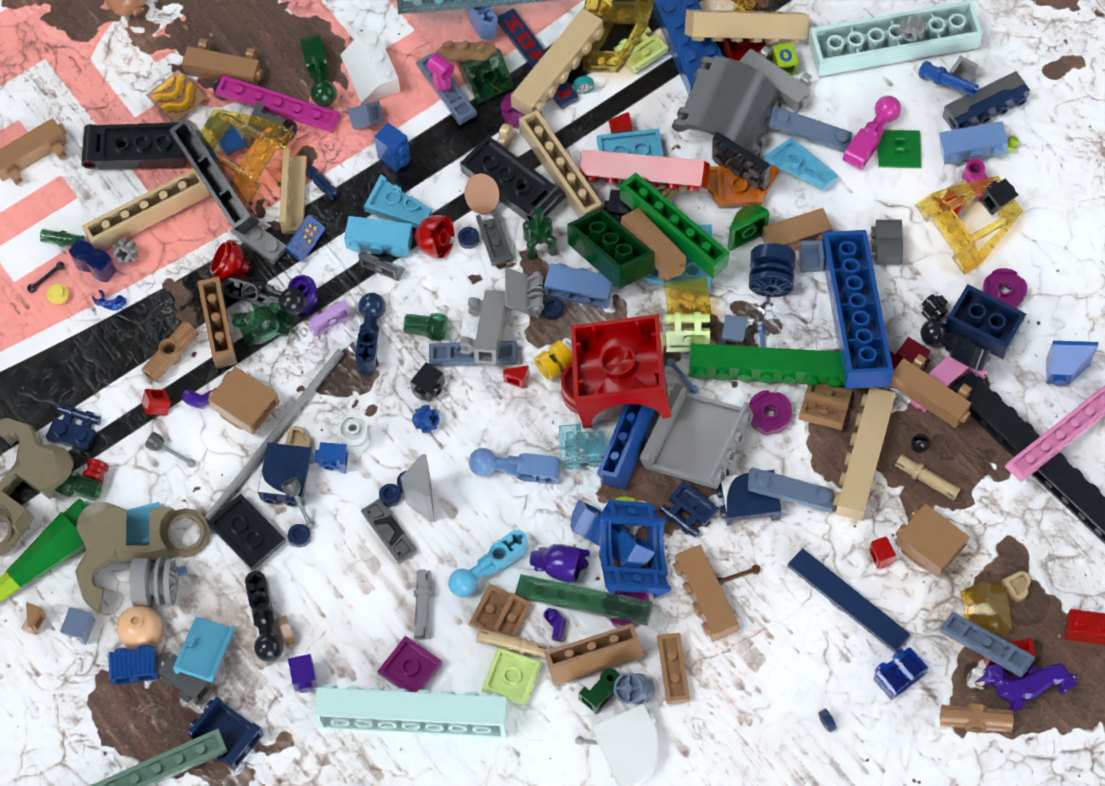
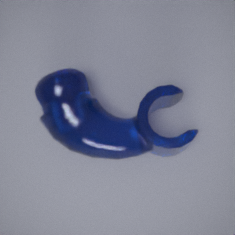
(114, 304)

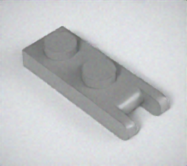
(262, 243)

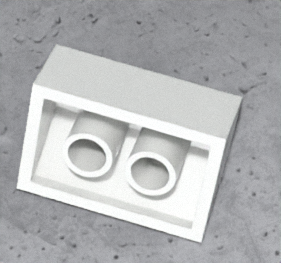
(370, 68)

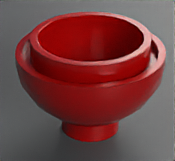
(228, 261)

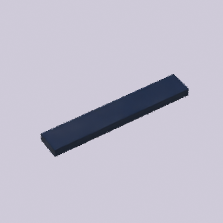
(848, 600)

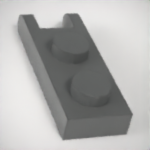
(494, 239)

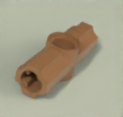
(178, 341)
(976, 718)

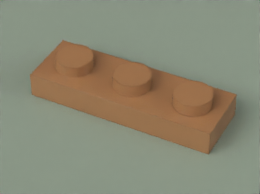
(466, 50)
(673, 668)

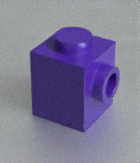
(302, 673)

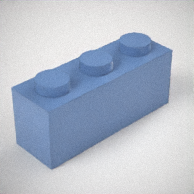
(973, 143)
(578, 285)

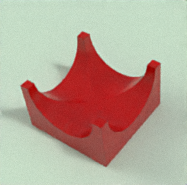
(619, 365)

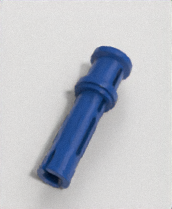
(940, 76)

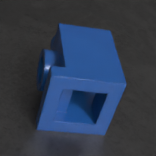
(332, 456)

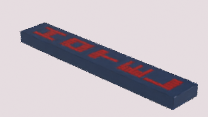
(532, 52)

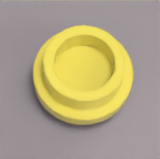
(57, 293)

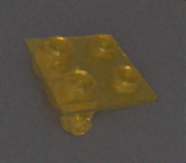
(688, 297)

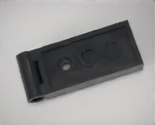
(131, 146)
(511, 177)

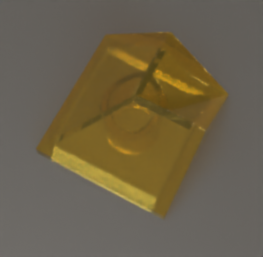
(987, 607)

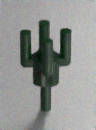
(539, 231)

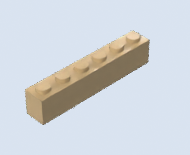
(746, 24)
(557, 63)
(558, 164)
(146, 210)
(865, 453)

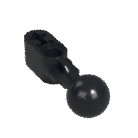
(291, 300)
(961, 348)
(268, 645)

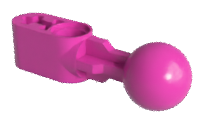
(867, 139)

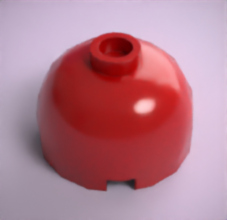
(435, 235)

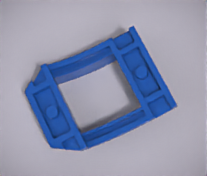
(633, 579)

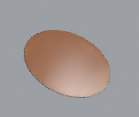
(481, 193)

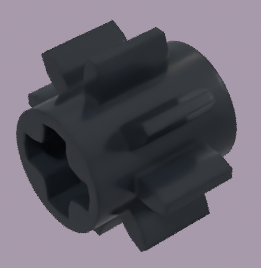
(934, 307)

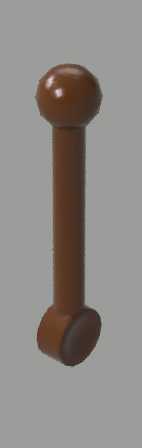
(755, 570)

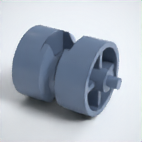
(634, 688)

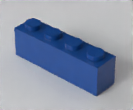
(626, 445)

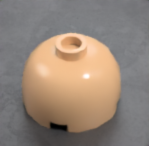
(139, 626)

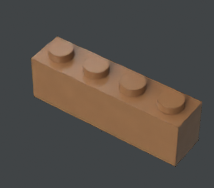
(217, 322)
(706, 593)
(593, 654)

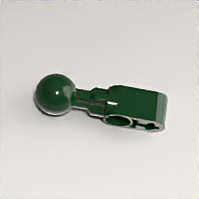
(323, 91)

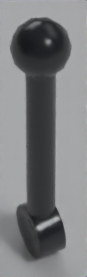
(32, 287)

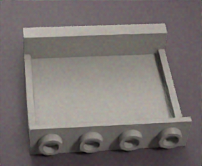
(697, 438)

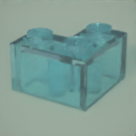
(580, 448)

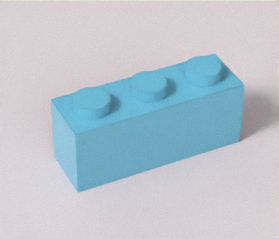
(378, 236)

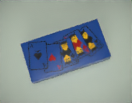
(304, 238)

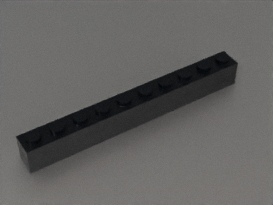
(1056, 475)

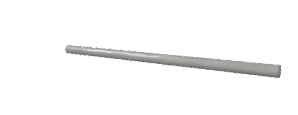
(273, 436)

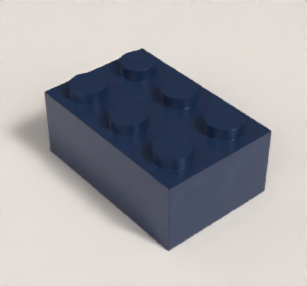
(985, 320)

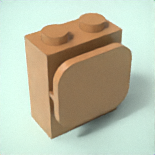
(243, 400)
(930, 540)

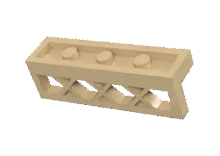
(292, 192)

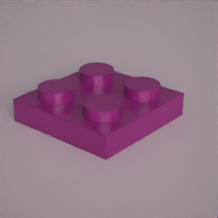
(409, 666)

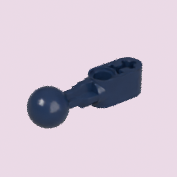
(371, 307)

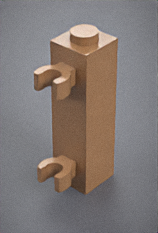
(213, 65)
(30, 148)
(667, 258)
(930, 393)

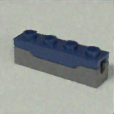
(989, 102)

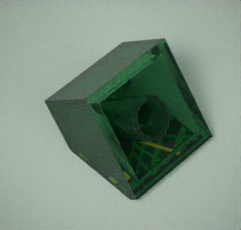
(486, 77)

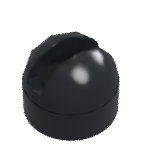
(920, 446)

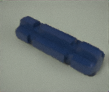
(322, 182)

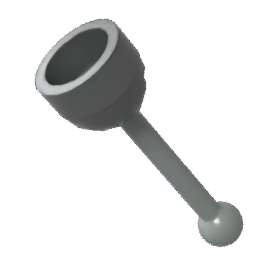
(156, 442)
(292, 488)

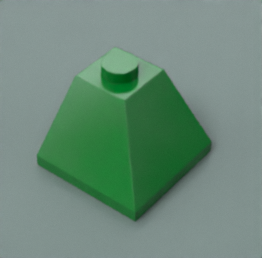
(747, 225)

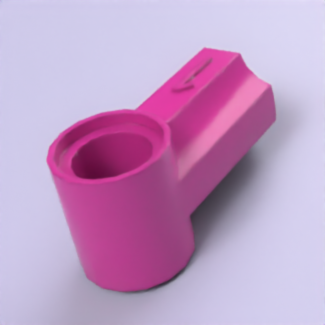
(441, 71)
(977, 166)

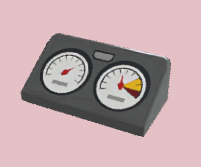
(381, 266)

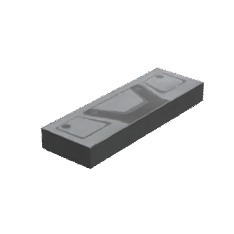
(389, 531)

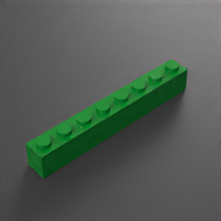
(765, 364)

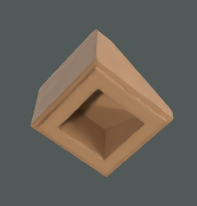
(34, 618)

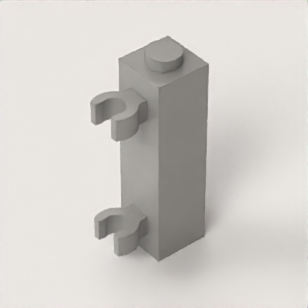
(791, 91)
(490, 327)

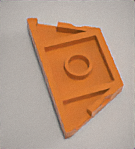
(735, 191)

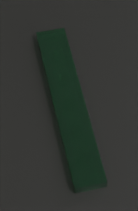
(584, 599)

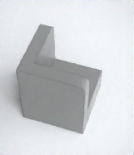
(964, 68)

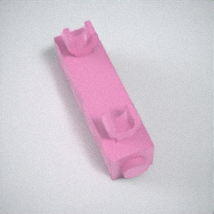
(950, 373)

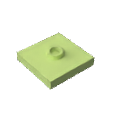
(512, 676)

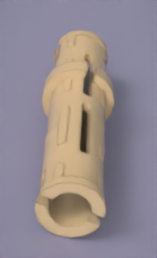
(919, 472)
(504, 641)

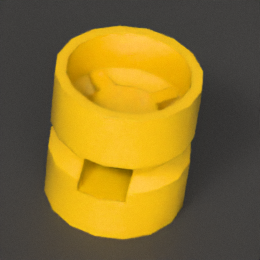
(554, 360)

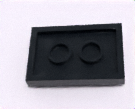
(740, 161)
(246, 532)

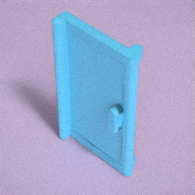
(139, 524)
(208, 647)

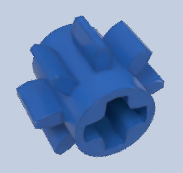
(425, 419)

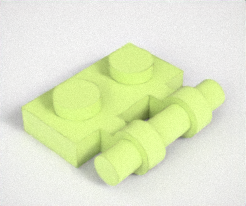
(646, 52)
(679, 338)

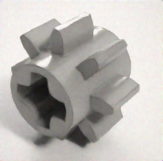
(912, 27)
(125, 250)

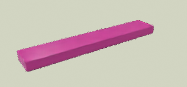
(278, 103)

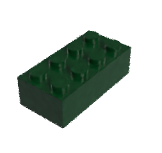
(610, 248)

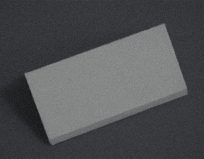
(418, 488)

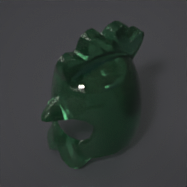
(262, 324)

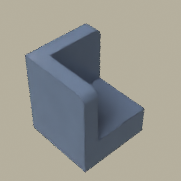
(365, 115)
(811, 256)
(734, 329)
(78, 624)

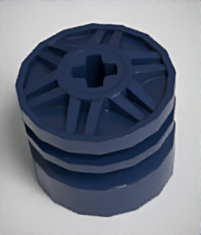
(772, 270)

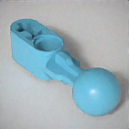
(464, 581)

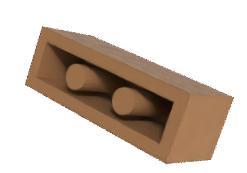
(798, 229)

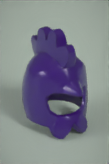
(560, 561)

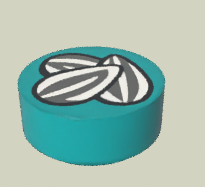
(584, 85)

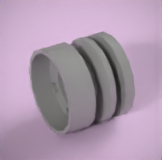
(158, 581)

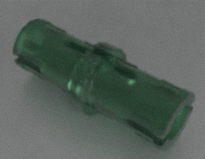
(61, 238)

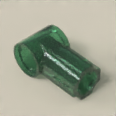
(431, 326)
(81, 487)

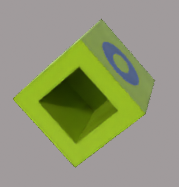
(785, 57)

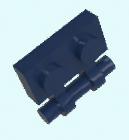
(71, 434)
(693, 504)

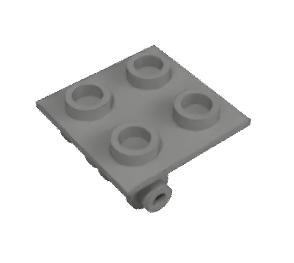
(524, 292)

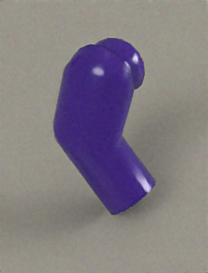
(195, 399)
(557, 622)

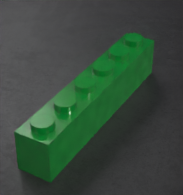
(676, 225)

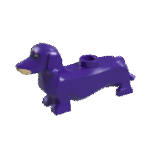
(1027, 687)

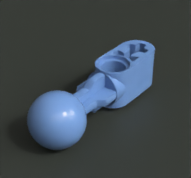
(484, 22)
(525, 467)

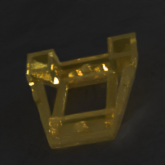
(616, 12)
(259, 154)
(954, 232)

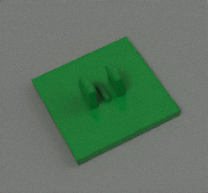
(899, 149)

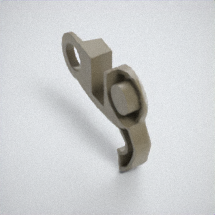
(36, 464)
(105, 535)

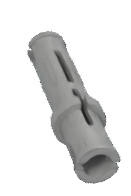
(422, 596)

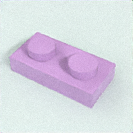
(335, 314)

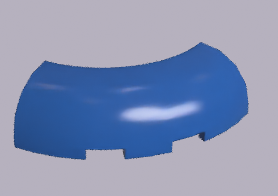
(624, 545)

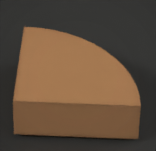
(286, 630)

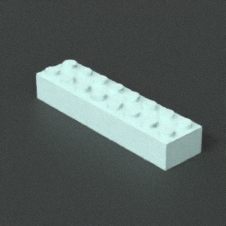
(878, 41)
(411, 711)

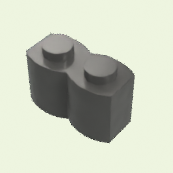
(888, 242)

